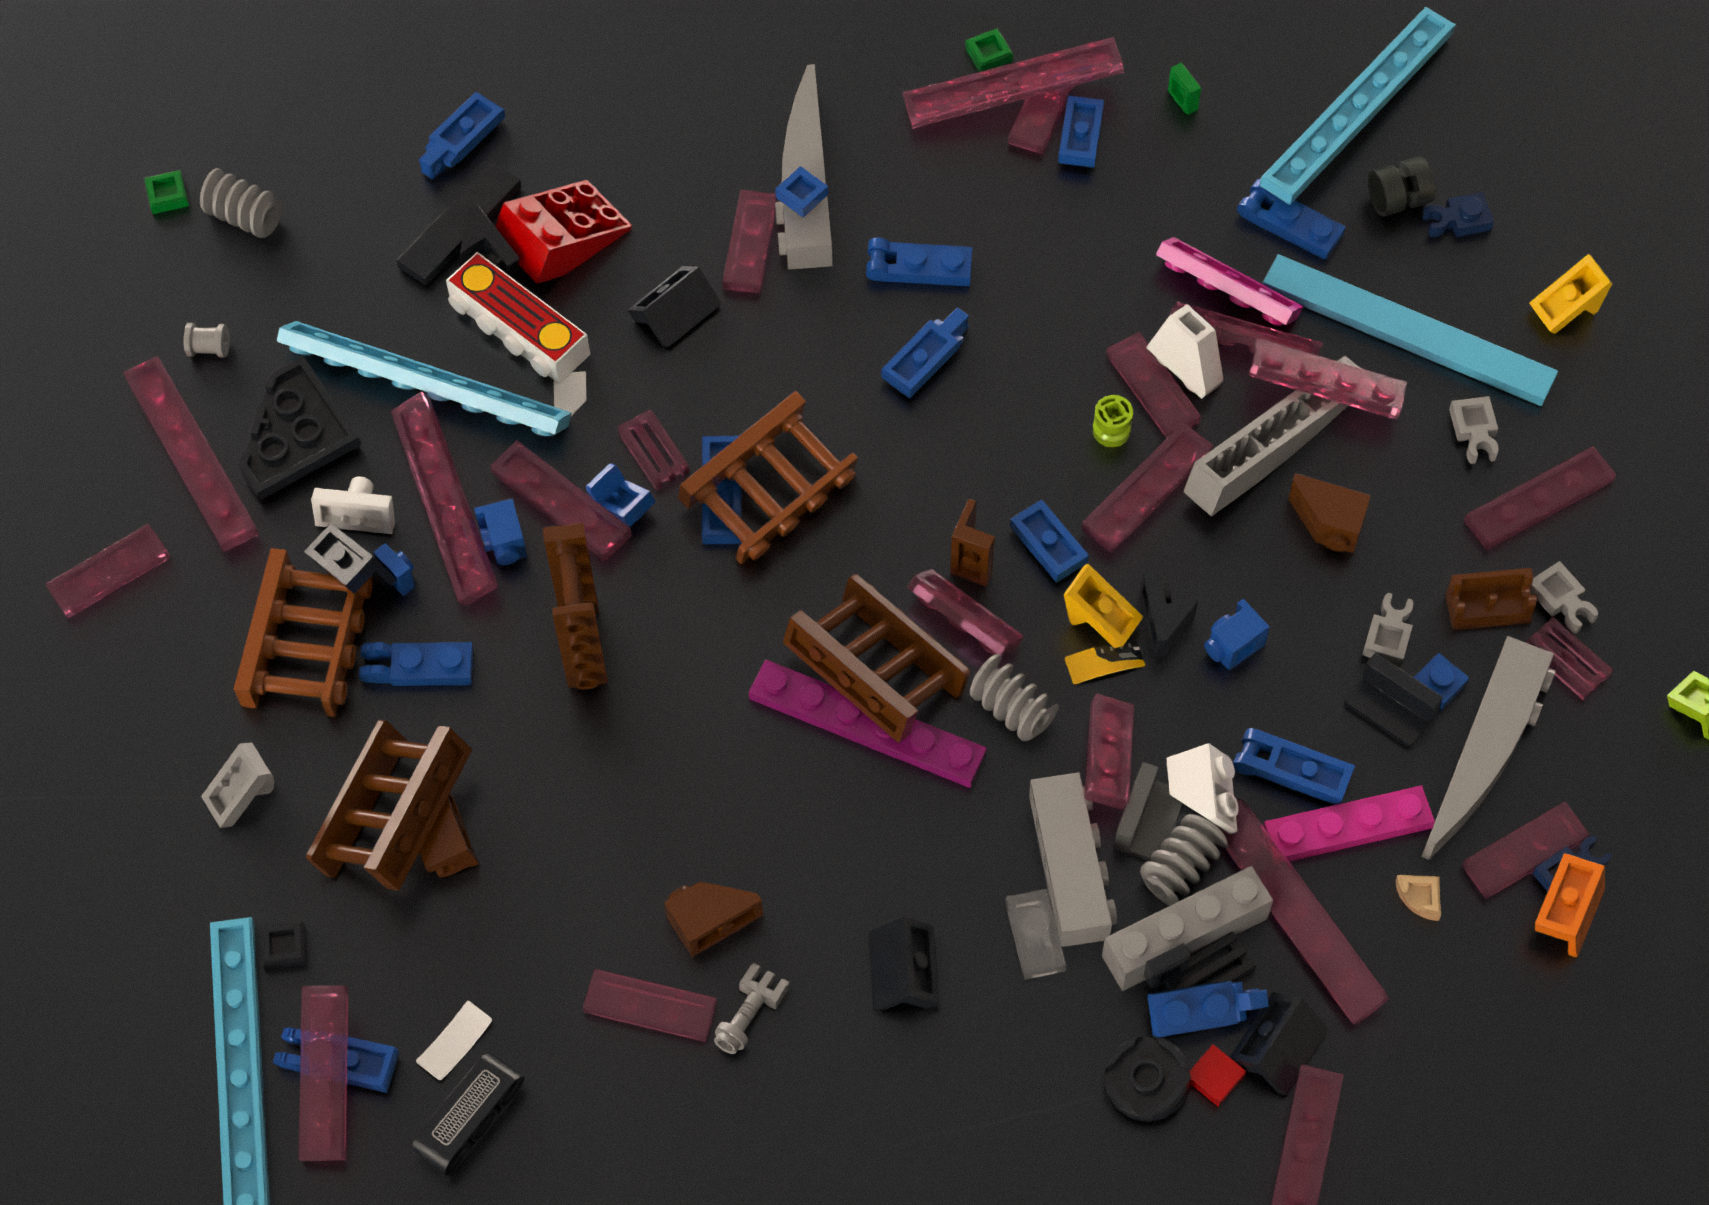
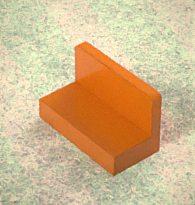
(1572, 901)

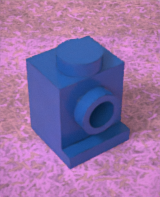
(501, 531)
(1237, 636)

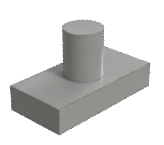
(237, 785)

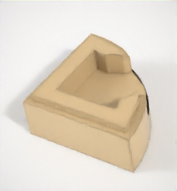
(1420, 895)

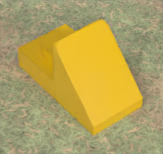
(1575, 291)
(1099, 604)

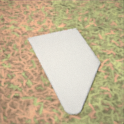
(571, 392)

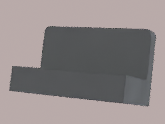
(1147, 816)

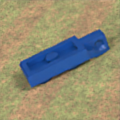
(460, 134)
(925, 353)
(1202, 1007)

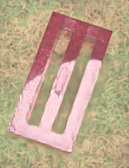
(667, 472)
(1565, 663)

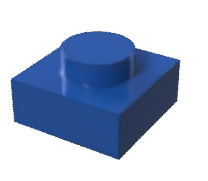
(801, 191)
(398, 566)
(1443, 678)

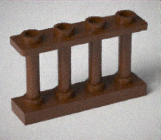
(577, 605)
(858, 683)
(411, 819)

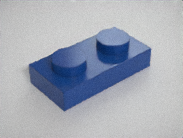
(1081, 131)
(1049, 540)

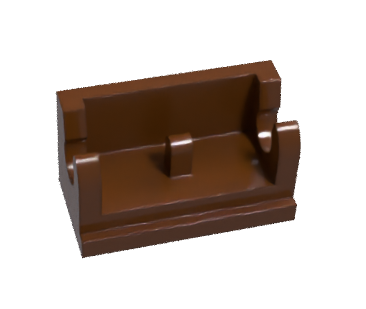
(1490, 599)
(448, 843)

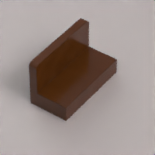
(971, 549)

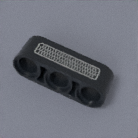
(467, 1113)

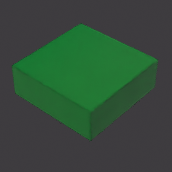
(989, 50)
(1184, 88)
(166, 192)

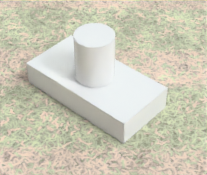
(354, 508)

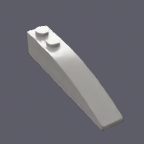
(808, 238)
(1259, 448)
(1494, 735)

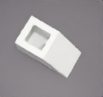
(1189, 350)
(1204, 783)

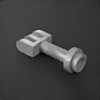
(731, 1035)

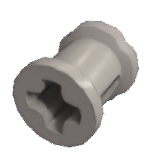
(206, 340)

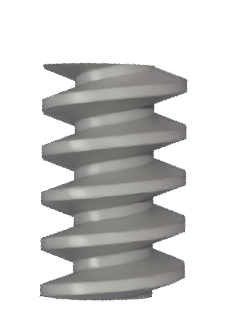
(240, 204)
(1010, 700)
(1180, 856)

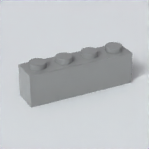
(1071, 859)
(1195, 921)

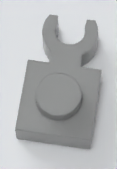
(1475, 422)
(1561, 592)
(1389, 633)

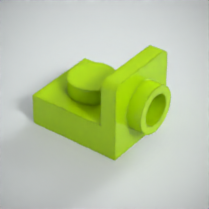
(1692, 699)

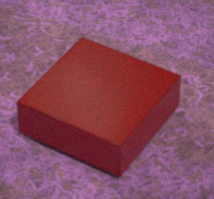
(1216, 1075)

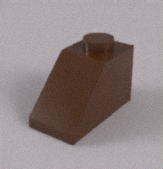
(1329, 511)
(710, 913)

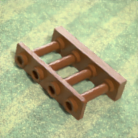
(760, 441)
(264, 645)

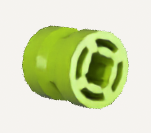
(1112, 421)

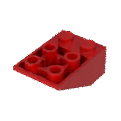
(560, 228)

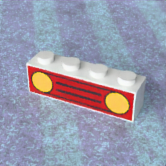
(517, 318)

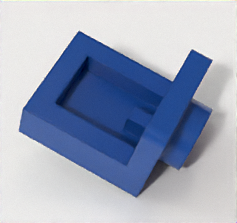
(620, 496)

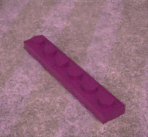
(830, 710)

